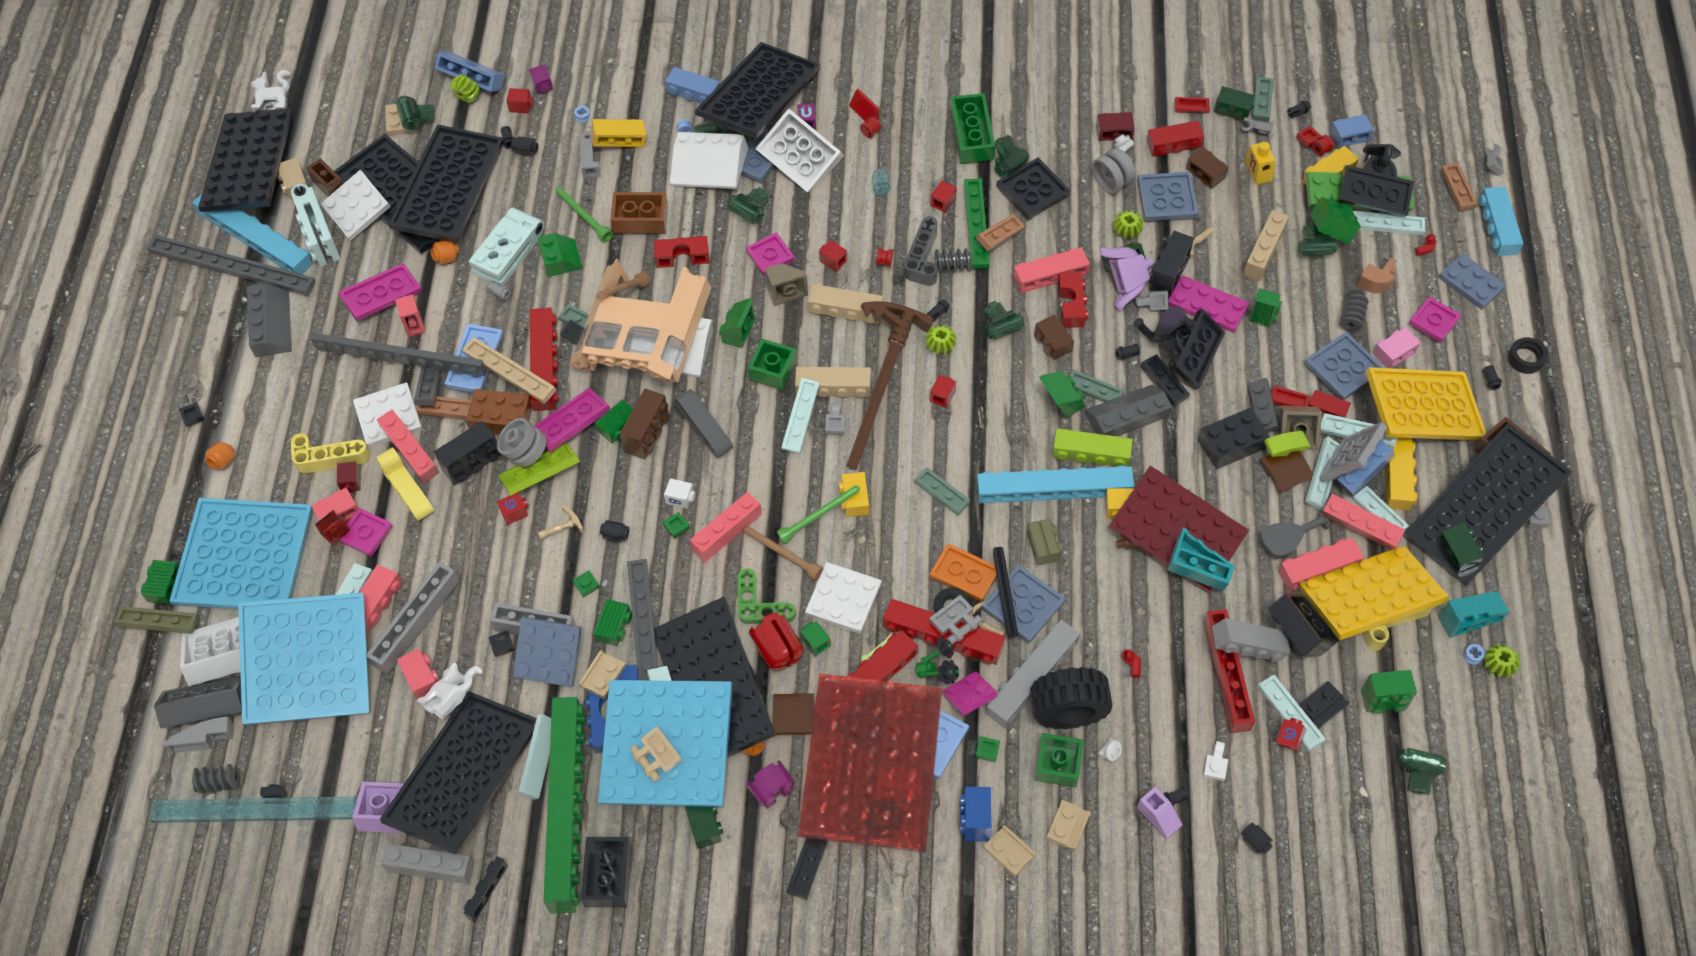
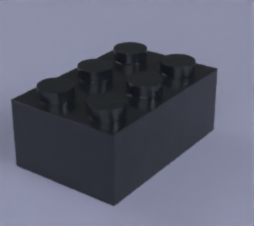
(1171, 262)
(1233, 438)
(467, 453)
(1303, 625)
(606, 872)

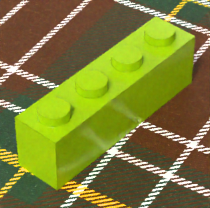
(1092, 448)

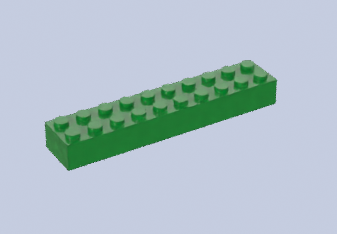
(564, 806)

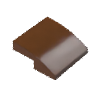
(1287, 470)
(793, 714)

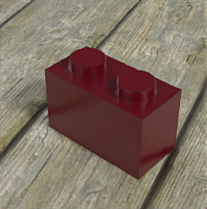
(1113, 125)

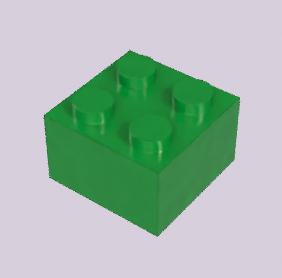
(1335, 219)
(772, 364)
(1388, 691)
(1059, 760)

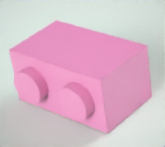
(1396, 348)

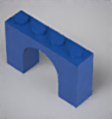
(595, 703)

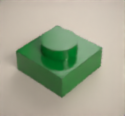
(676, 525)
(586, 583)
(987, 749)

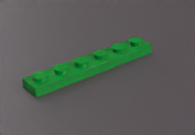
(976, 221)

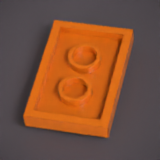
(965, 572)

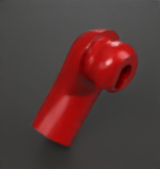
(1428, 247)
(1133, 661)

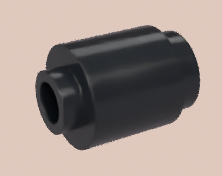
(524, 145)
(614, 531)
(1257, 838)

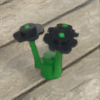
(946, 672)

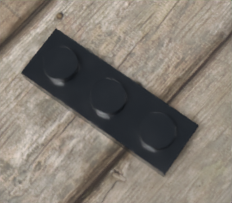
(1165, 379)
(807, 868)
(485, 889)

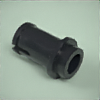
(1302, 107)
(507, 136)
(941, 307)
(1128, 351)
(1493, 381)
(1177, 796)

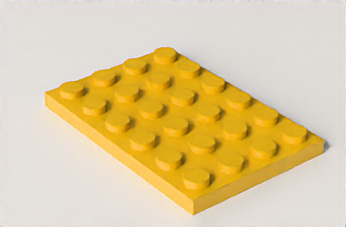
(1425, 404)
(1373, 592)

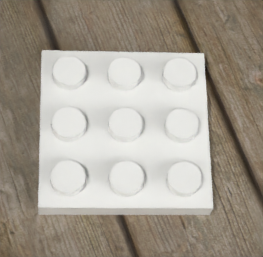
(355, 205)
(377, 404)
(843, 598)

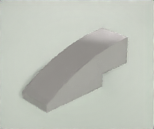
(201, 735)

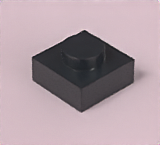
(572, 332)
(191, 414)
(501, 643)
(273, 791)

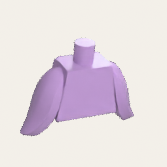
(1129, 272)

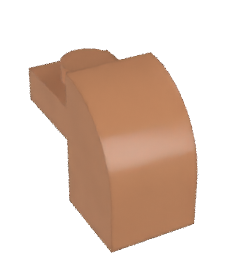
(1376, 279)

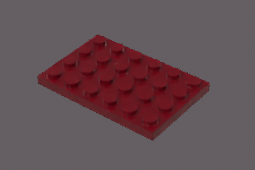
(1161, 509)

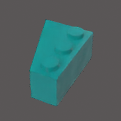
(1199, 563)
(1472, 613)

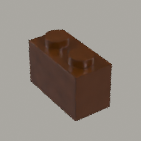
(1207, 167)
(324, 177)
(1053, 337)

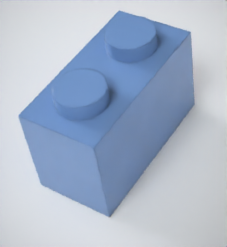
(1351, 131)

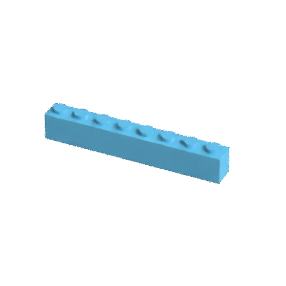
(260, 238)
(1051, 484)

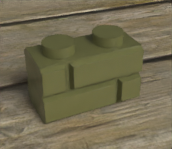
(1043, 541)

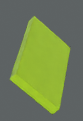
(546, 466)

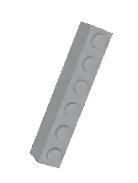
(412, 618)
(1045, 659)

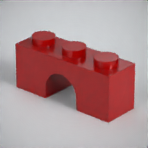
(668, 249)
(1072, 286)

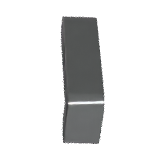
(915, 266)
(691, 407)

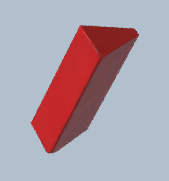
(864, 106)

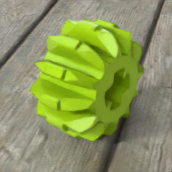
(464, 88)
(1128, 224)
(941, 339)
(1502, 660)

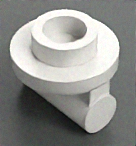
(1123, 142)
(1111, 750)

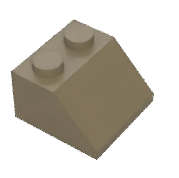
(785, 283)
(1301, 419)

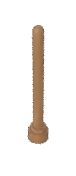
(640, 280)
(813, 570)

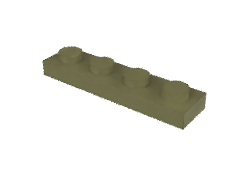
(156, 620)

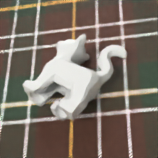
(268, 95)
(447, 692)

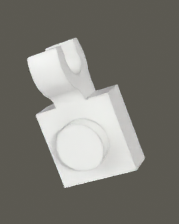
(1215, 765)

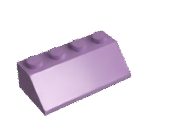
(372, 803)

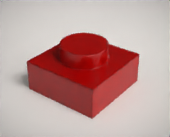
(1308, 136)

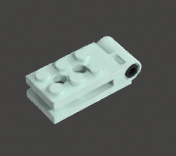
(309, 215)
(506, 246)

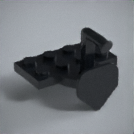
(1377, 182)
(1192, 339)

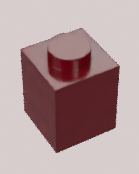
(349, 476)

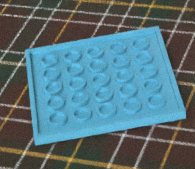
(241, 553)
(303, 658)
(695, 723)

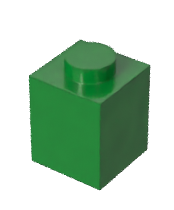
(815, 638)

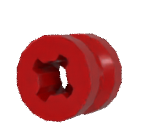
(870, 127)
(1323, 145)
(884, 257)

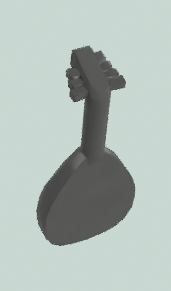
(1284, 538)

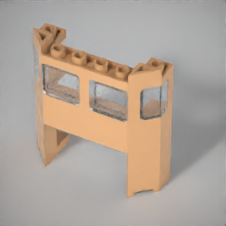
(642, 332)

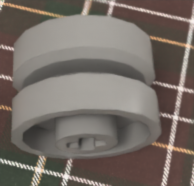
(1113, 170)
(521, 442)

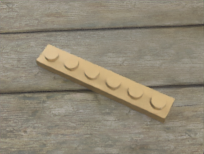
(509, 370)

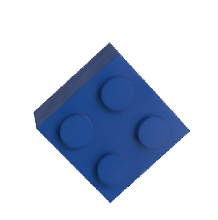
(976, 814)

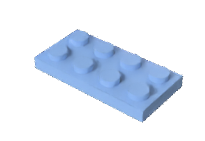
(465, 381)

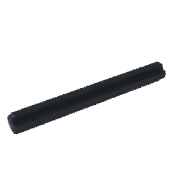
(1005, 592)

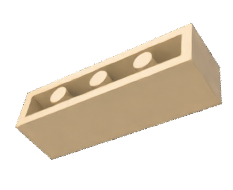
(1266, 245)
(840, 303)
(837, 380)

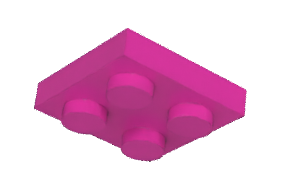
(769, 252)
(1435, 319)
(366, 532)
(969, 693)

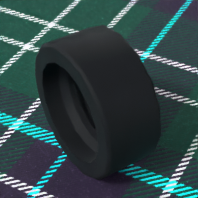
(1530, 344)

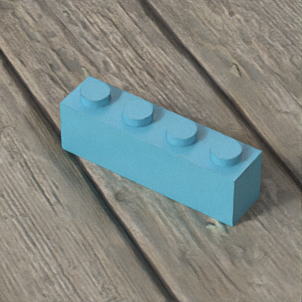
(1501, 221)

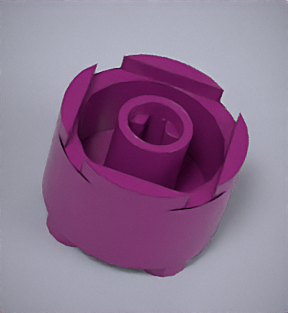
(770, 784)

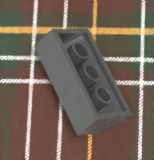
(268, 320)
(1129, 411)
(199, 702)

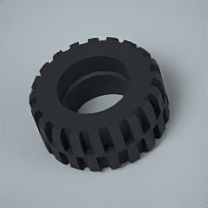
(1071, 698)

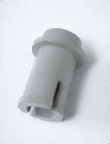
(502, 292)

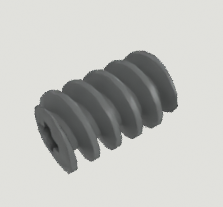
(952, 259)
(1354, 310)
(215, 779)

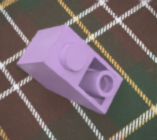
(1159, 812)

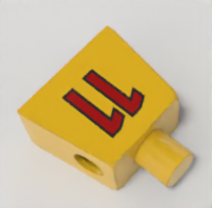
(1260, 157)

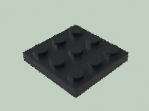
(1033, 188)

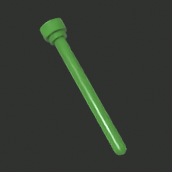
(603, 233)
(787, 533)

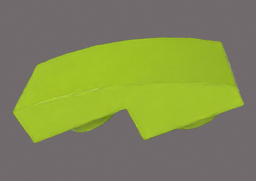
(1285, 443)

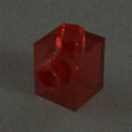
(333, 526)

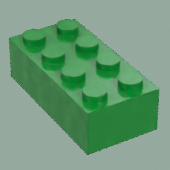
(972, 128)

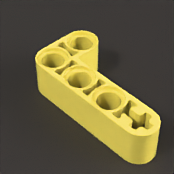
(351, 451)
(404, 484)
(1383, 633)

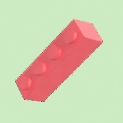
(1046, 270)
(407, 446)
(1363, 522)
(725, 527)
(1319, 562)
(378, 594)

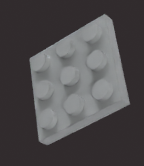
(1353, 452)

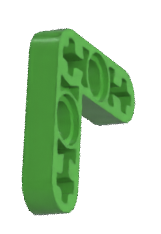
(752, 606)

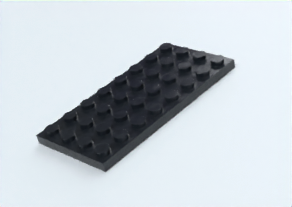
(757, 90)
(246, 160)
(389, 171)
(446, 183)
(1491, 497)
(709, 648)
(460, 772)

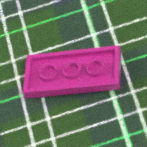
(379, 291)
(1220, 306)
(572, 418)

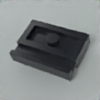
(1324, 704)

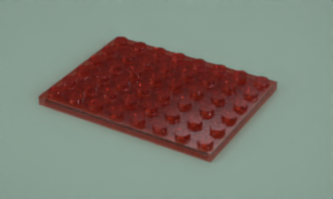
(871, 763)

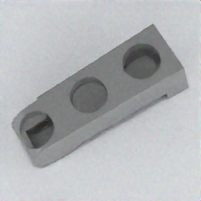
(589, 167)

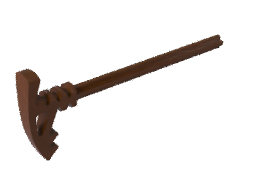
(897, 340)

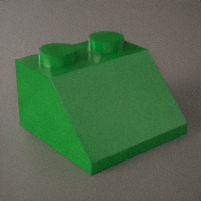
(559, 254)
(738, 323)
(1063, 392)

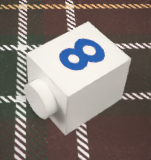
(679, 493)

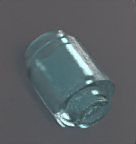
(881, 182)

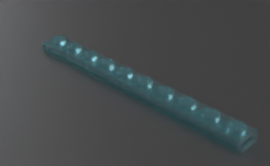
(252, 809)

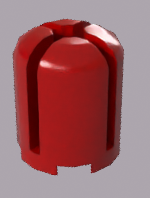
(777, 642)

